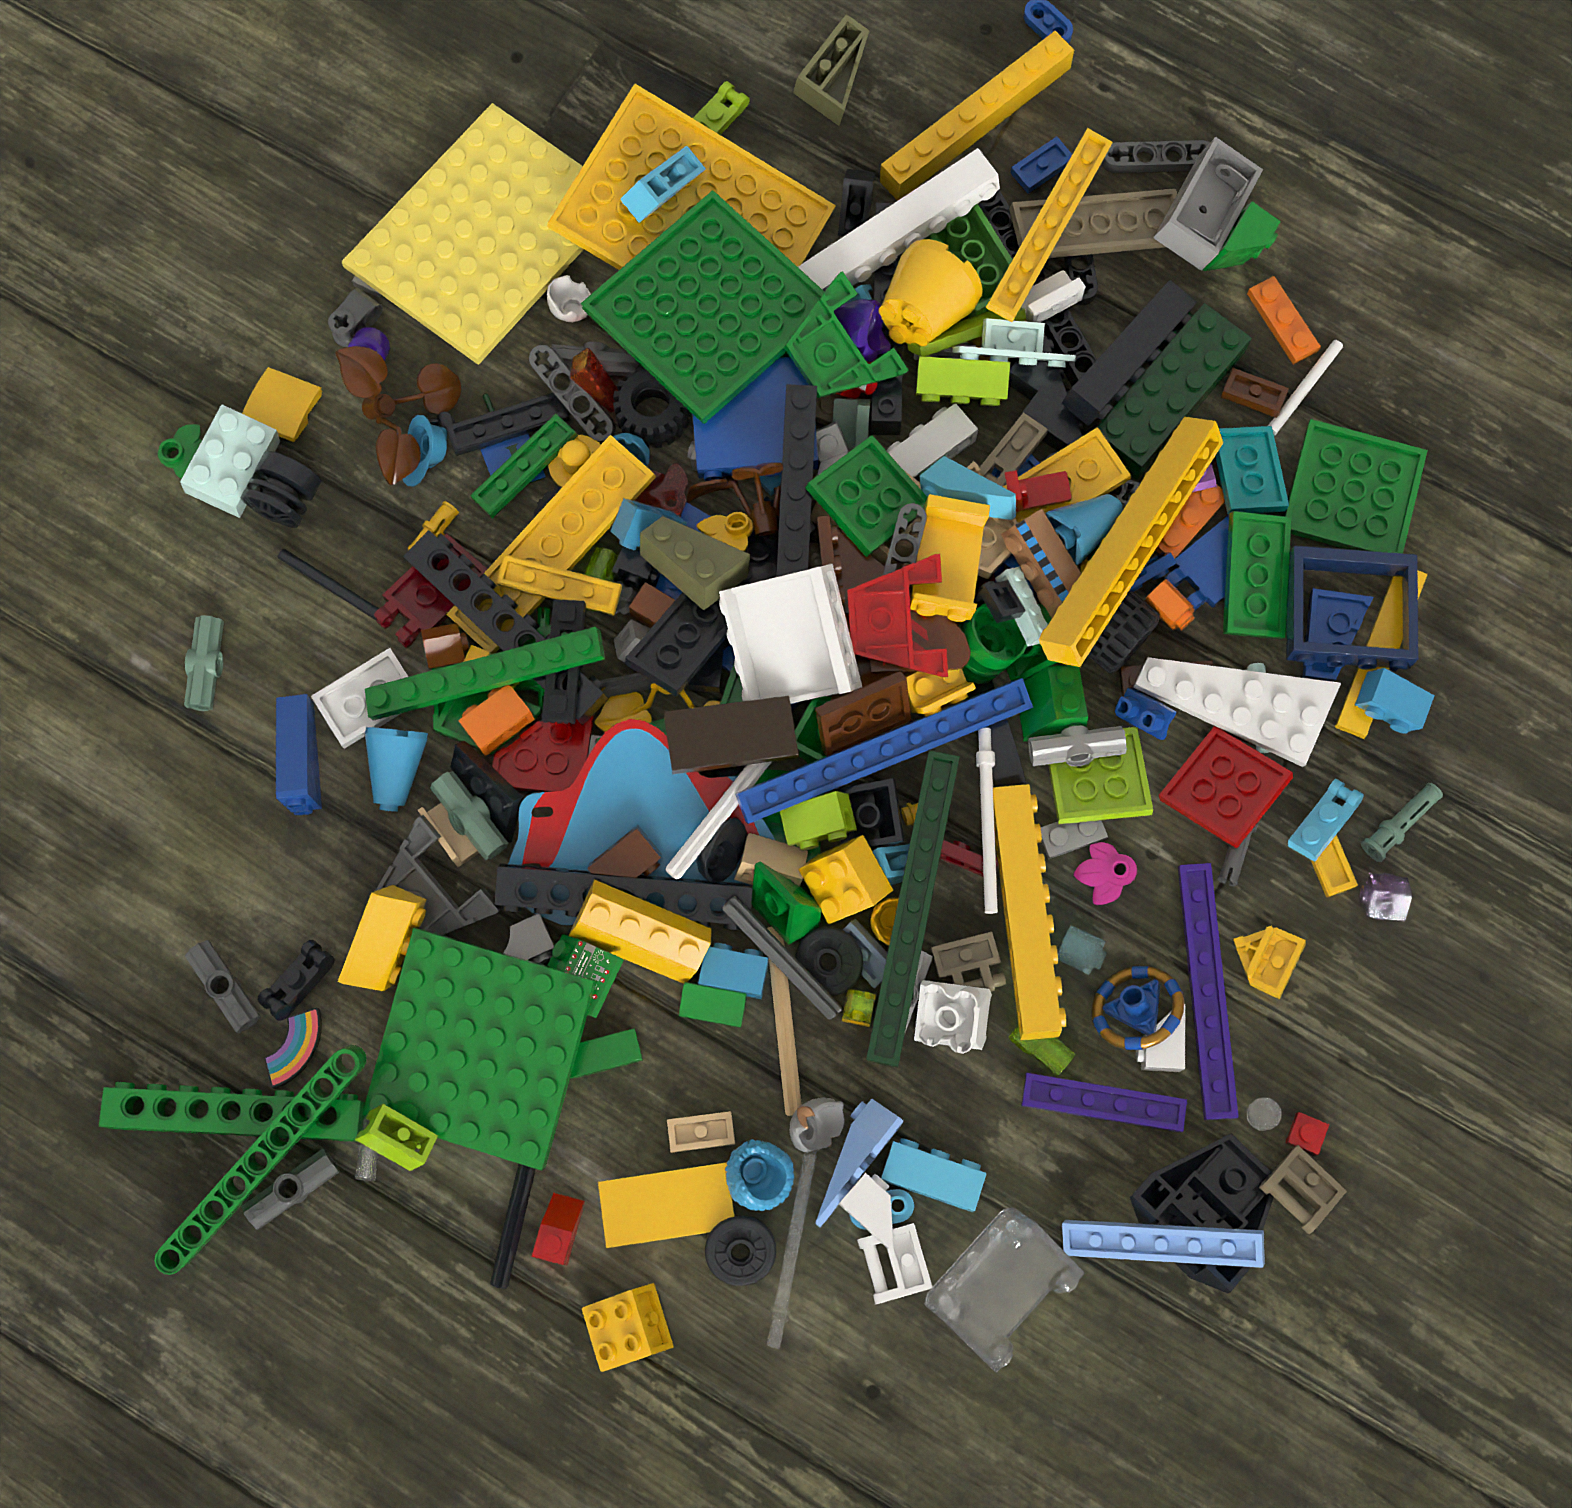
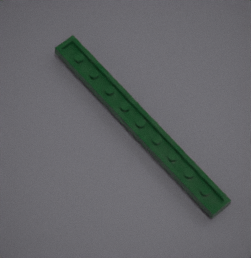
(912, 909)

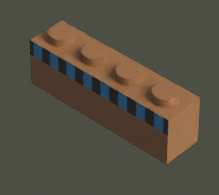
(1042, 559)

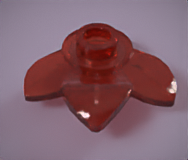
(666, 487)

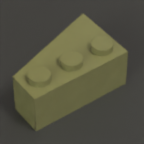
(693, 560)

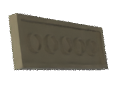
(1103, 222)

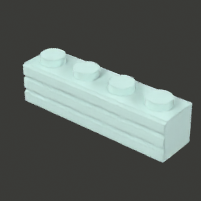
(1032, 621)

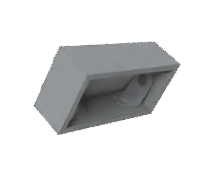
(1218, 186)

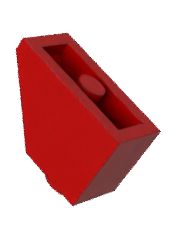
(558, 1229)

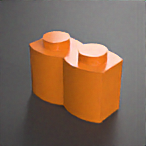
(1171, 605)

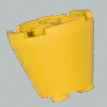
(928, 293)

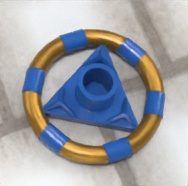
(1137, 1007)

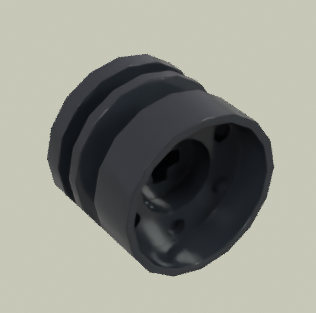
(282, 488)

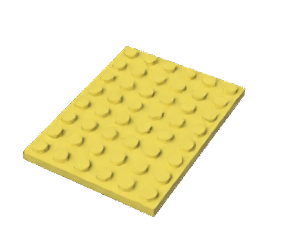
(473, 235)

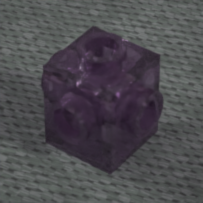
(1386, 896)

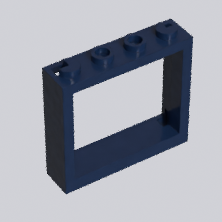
(1360, 563)

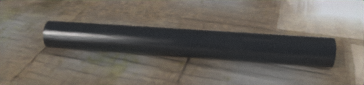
(328, 583)

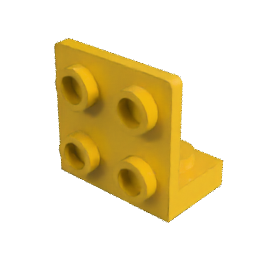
(627, 1327)

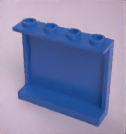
(749, 426)

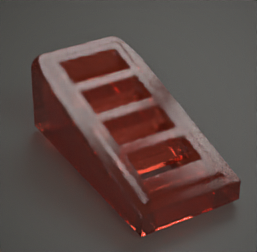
(593, 378)

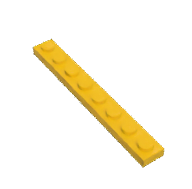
(1049, 225)

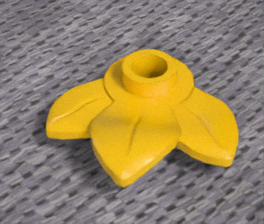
(729, 530)

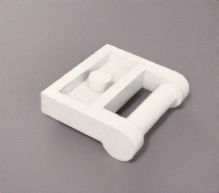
(906, 1262)

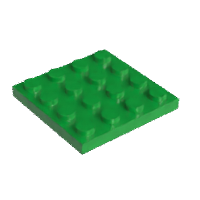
(1354, 489)

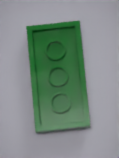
(1257, 575)

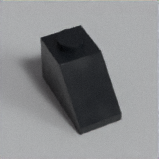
(856, 200)

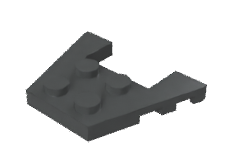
(411, 875)

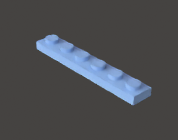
(1164, 1243)

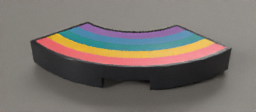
(297, 1048)

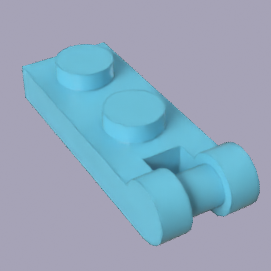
(1325, 820)

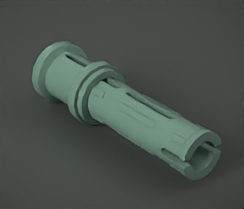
(1393, 830)

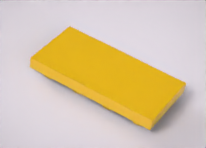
(664, 1205)

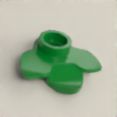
(186, 443)

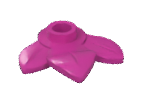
(1101, 873)

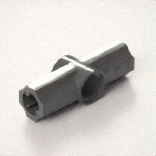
(614, 361)
(211, 971)
(273, 1199)

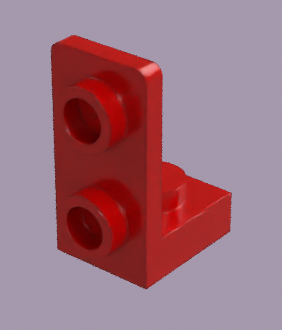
(1039, 490)

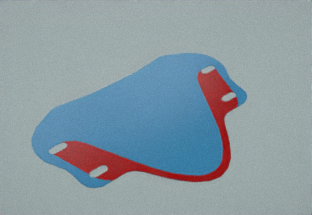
(619, 787)

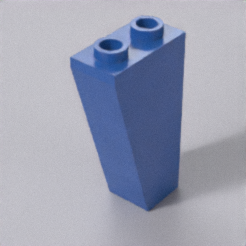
(297, 755)

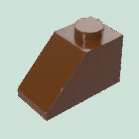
(628, 856)

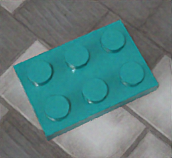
(1251, 471)

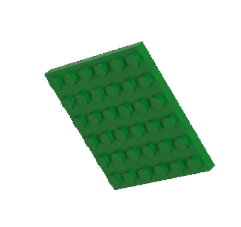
(705, 306)
(481, 1047)

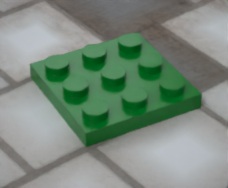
(866, 494)

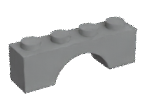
(530, 940)

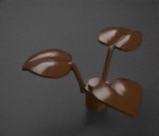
(362, 372)
(763, 514)

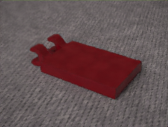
(420, 600)

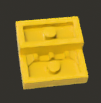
(282, 403)

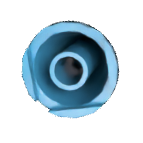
(1085, 524)
(393, 764)

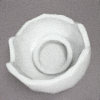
(565, 299)

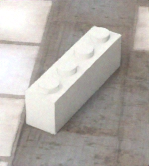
(944, 435)

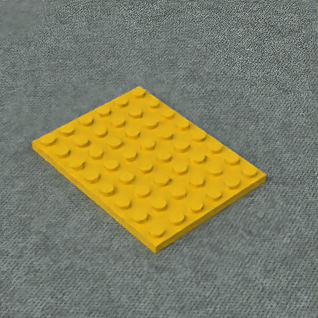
(641, 139)

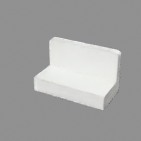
(1052, 297)

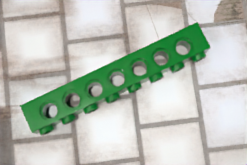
(119, 1101)

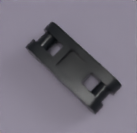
(296, 981)

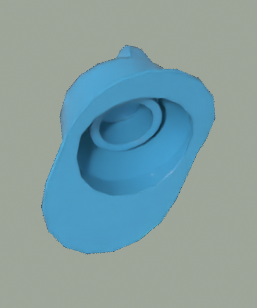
(432, 447)

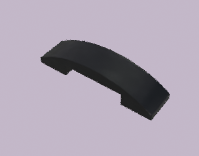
(1007, 766)

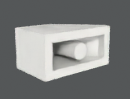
(1167, 1055)
(871, 1207)

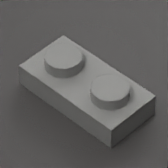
(1064, 838)

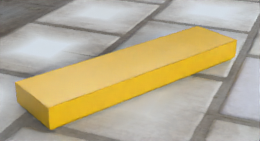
(558, 584)

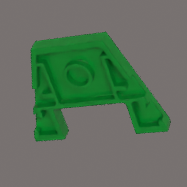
(827, 352)

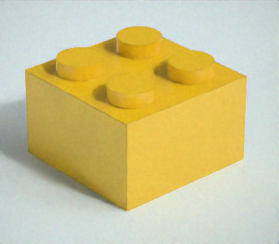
(845, 879)

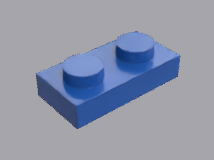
(1041, 165)

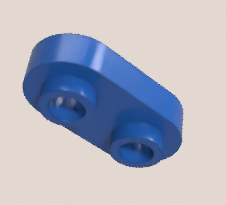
(1051, 20)

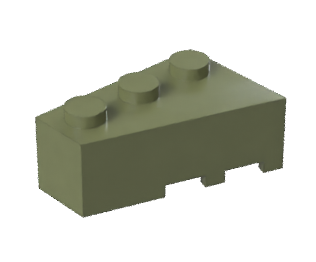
(832, 70)

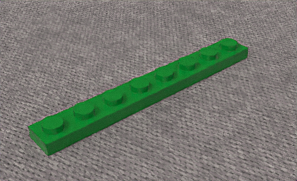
(484, 673)

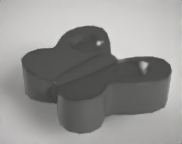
(626, 597)

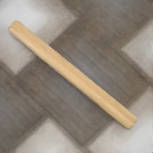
(785, 1036)

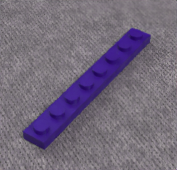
(1207, 992)

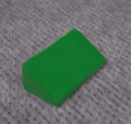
(712, 1004)

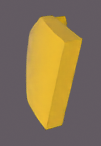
(1269, 958)

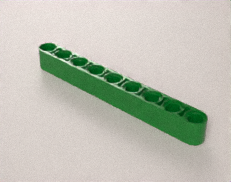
(247, 1167)

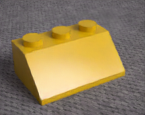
(383, 939)

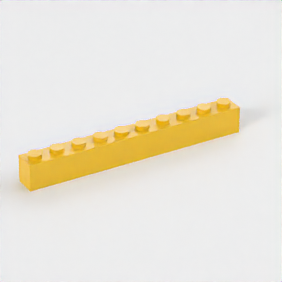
(1130, 542)

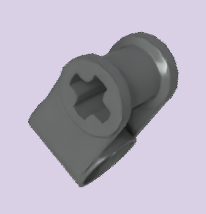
(353, 314)

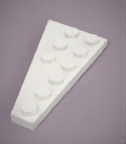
(1260, 707)

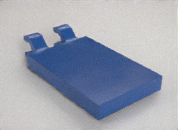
(1204, 566)

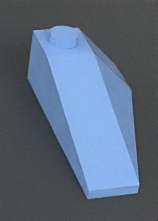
(866, 1138)

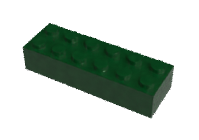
(1173, 388)

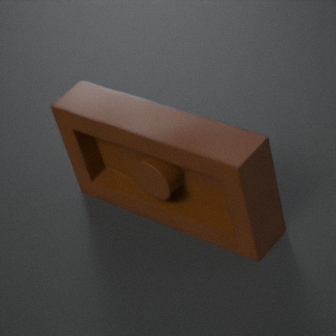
(1254, 392)

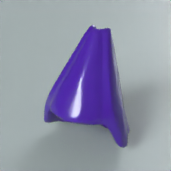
(864, 327)

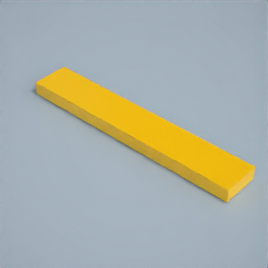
(1386, 633)

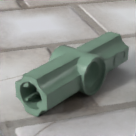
(204, 663)
(469, 815)

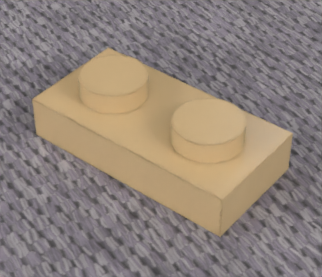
(701, 1132)

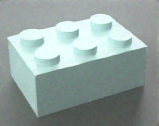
(228, 460)

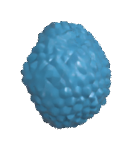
(759, 1175)

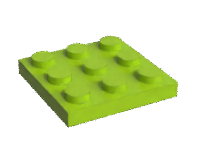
(1104, 787)

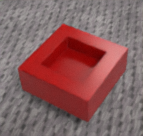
(1307, 1133)

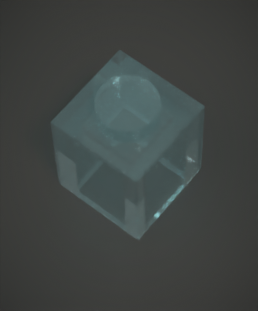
(1081, 950)

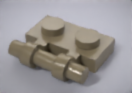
(966, 956)

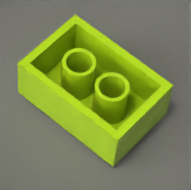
(962, 380)

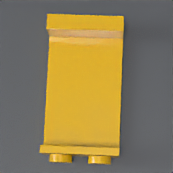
(956, 533)

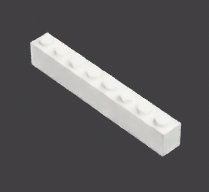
(906, 221)

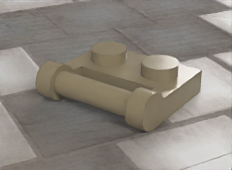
(1310, 1182)

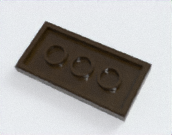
(730, 734)

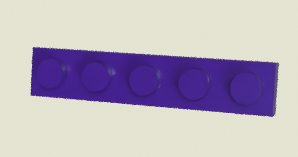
(1104, 1102)

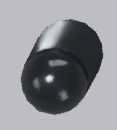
(723, 851)

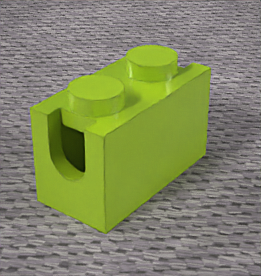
(818, 820)
(397, 1137)

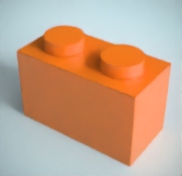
(496, 719)

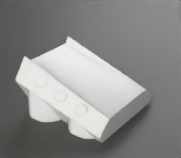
(952, 1016)

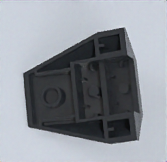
(1212, 1191)

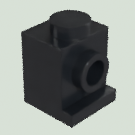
(634, 569)

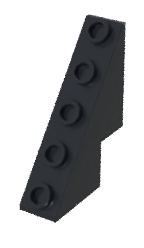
(1046, 391)

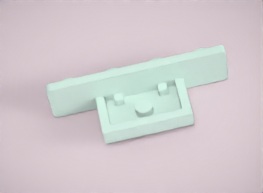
(1013, 340)

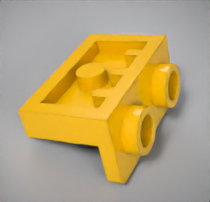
(930, 692)

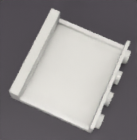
(791, 637)

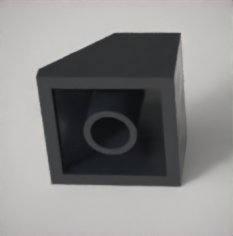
(875, 813)

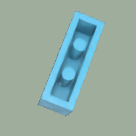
(934, 1175)

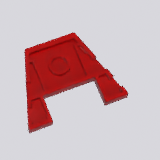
(883, 618)

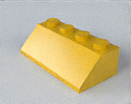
(641, 932)

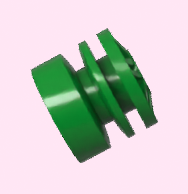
(991, 645)

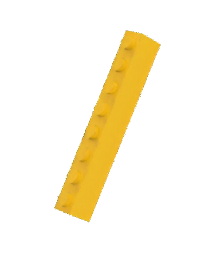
(976, 116)
(1025, 913)

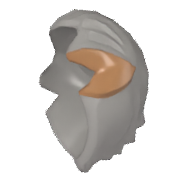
(816, 1124)

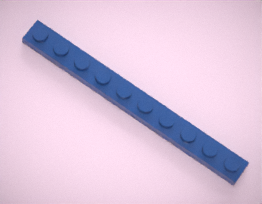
(883, 750)

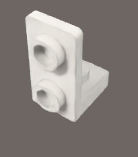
(830, 445)

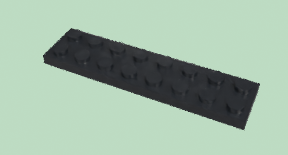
(688, 634)

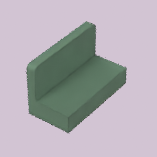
(852, 419)

